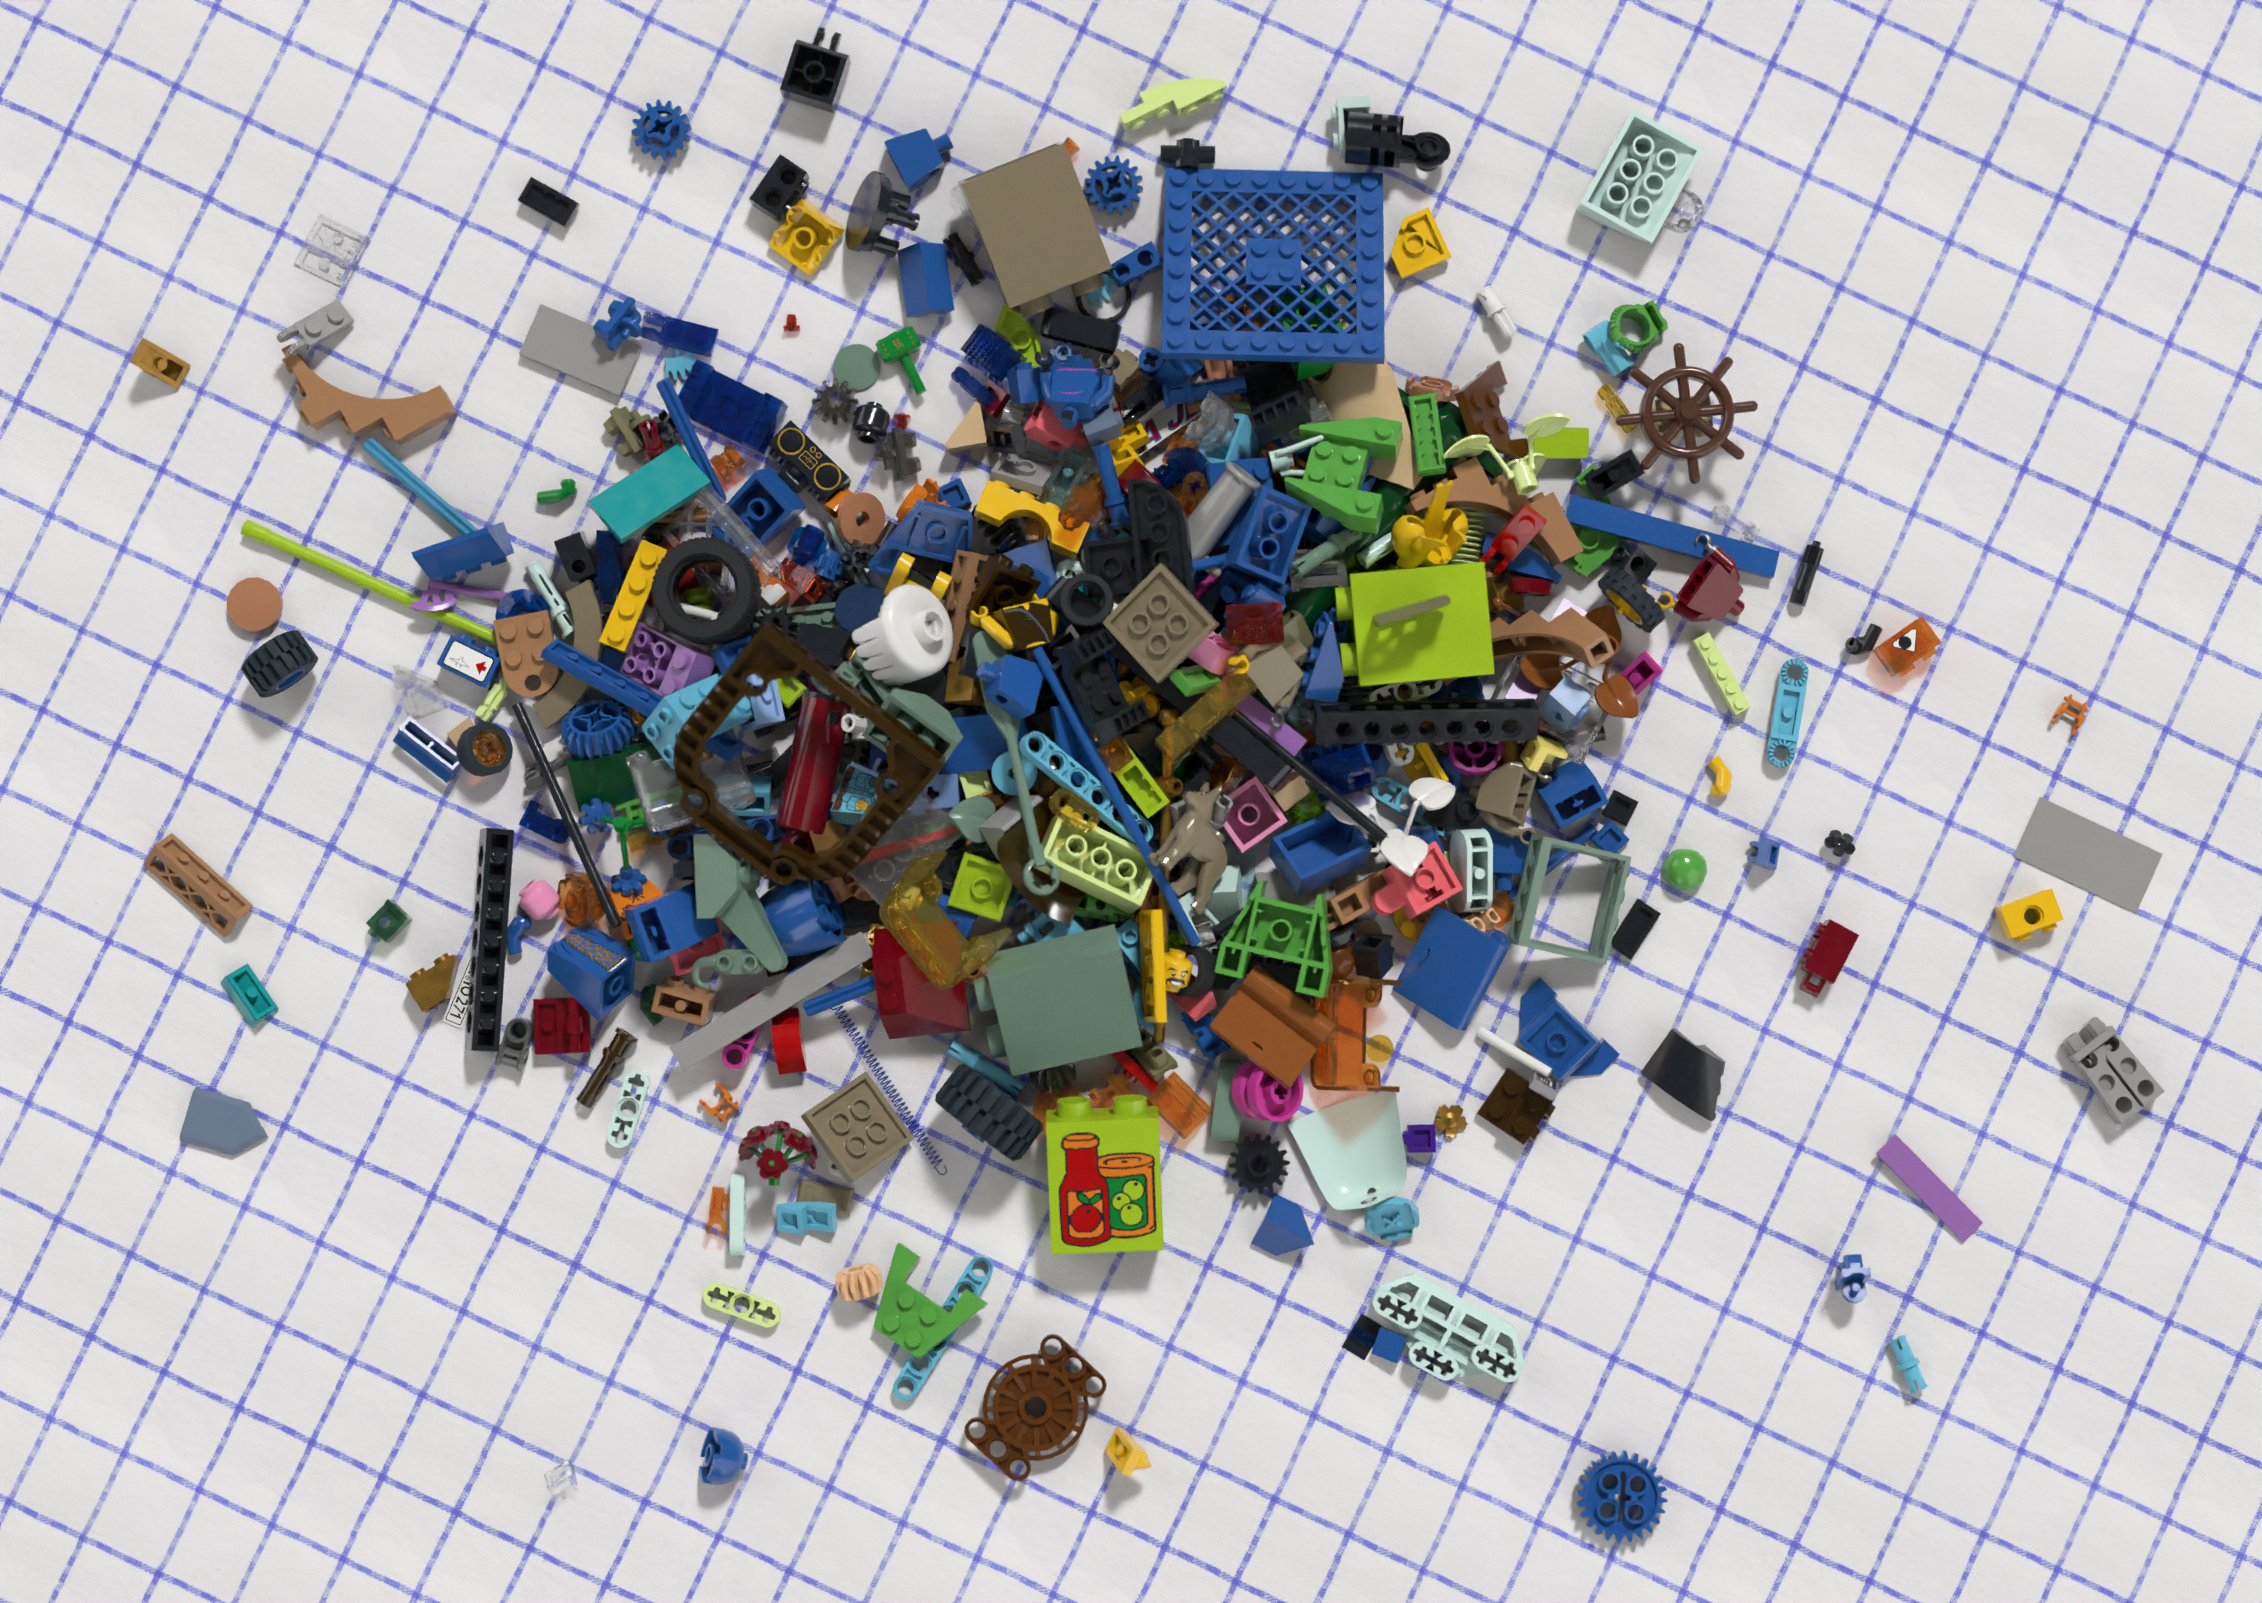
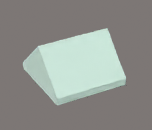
(1225, 897)

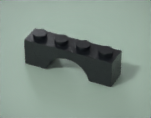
(1285, 974)

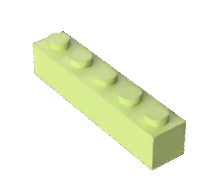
(1721, 674)

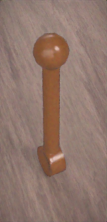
(1497, 603)

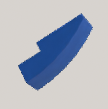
(1526, 564)

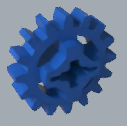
(670, 124)
(1123, 190)

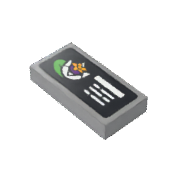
(1544, 1086)

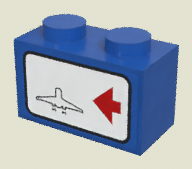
(471, 662)

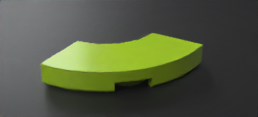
(1018, 333)

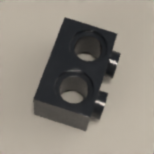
(773, 186)

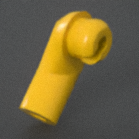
(1723, 777)

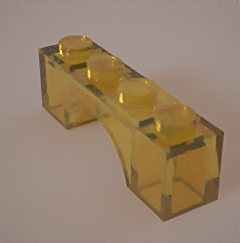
(1204, 714)

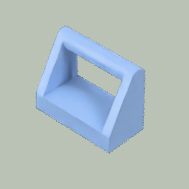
(766, 708)

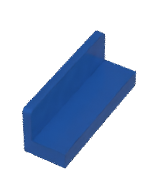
(1069, 742)

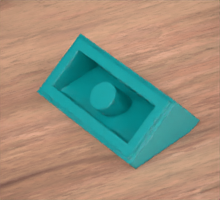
(249, 995)

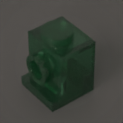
(398, 921)

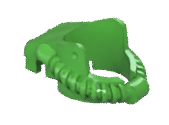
(1647, 317)

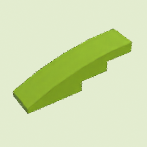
(1141, 786)

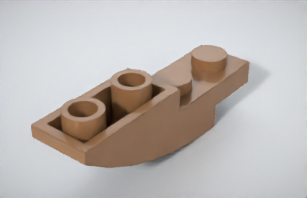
(1353, 900)

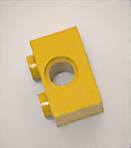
(2041, 903)

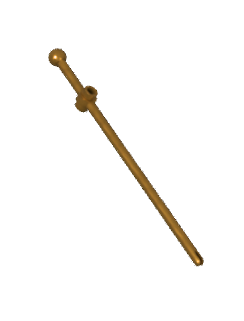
(1170, 787)

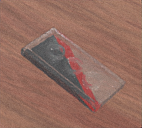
(915, 833)

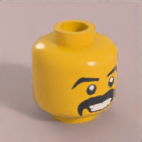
(1177, 970)

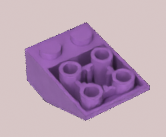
(664, 661)

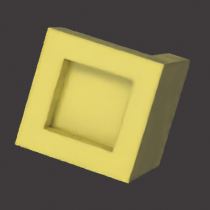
(1541, 751)

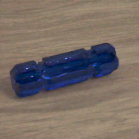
(972, 386)

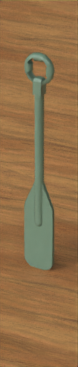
(989, 650)

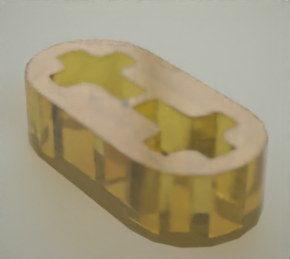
(1074, 810)

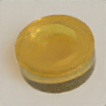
(1379, 1048)

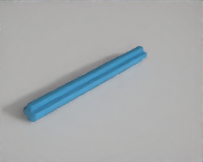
(418, 487)

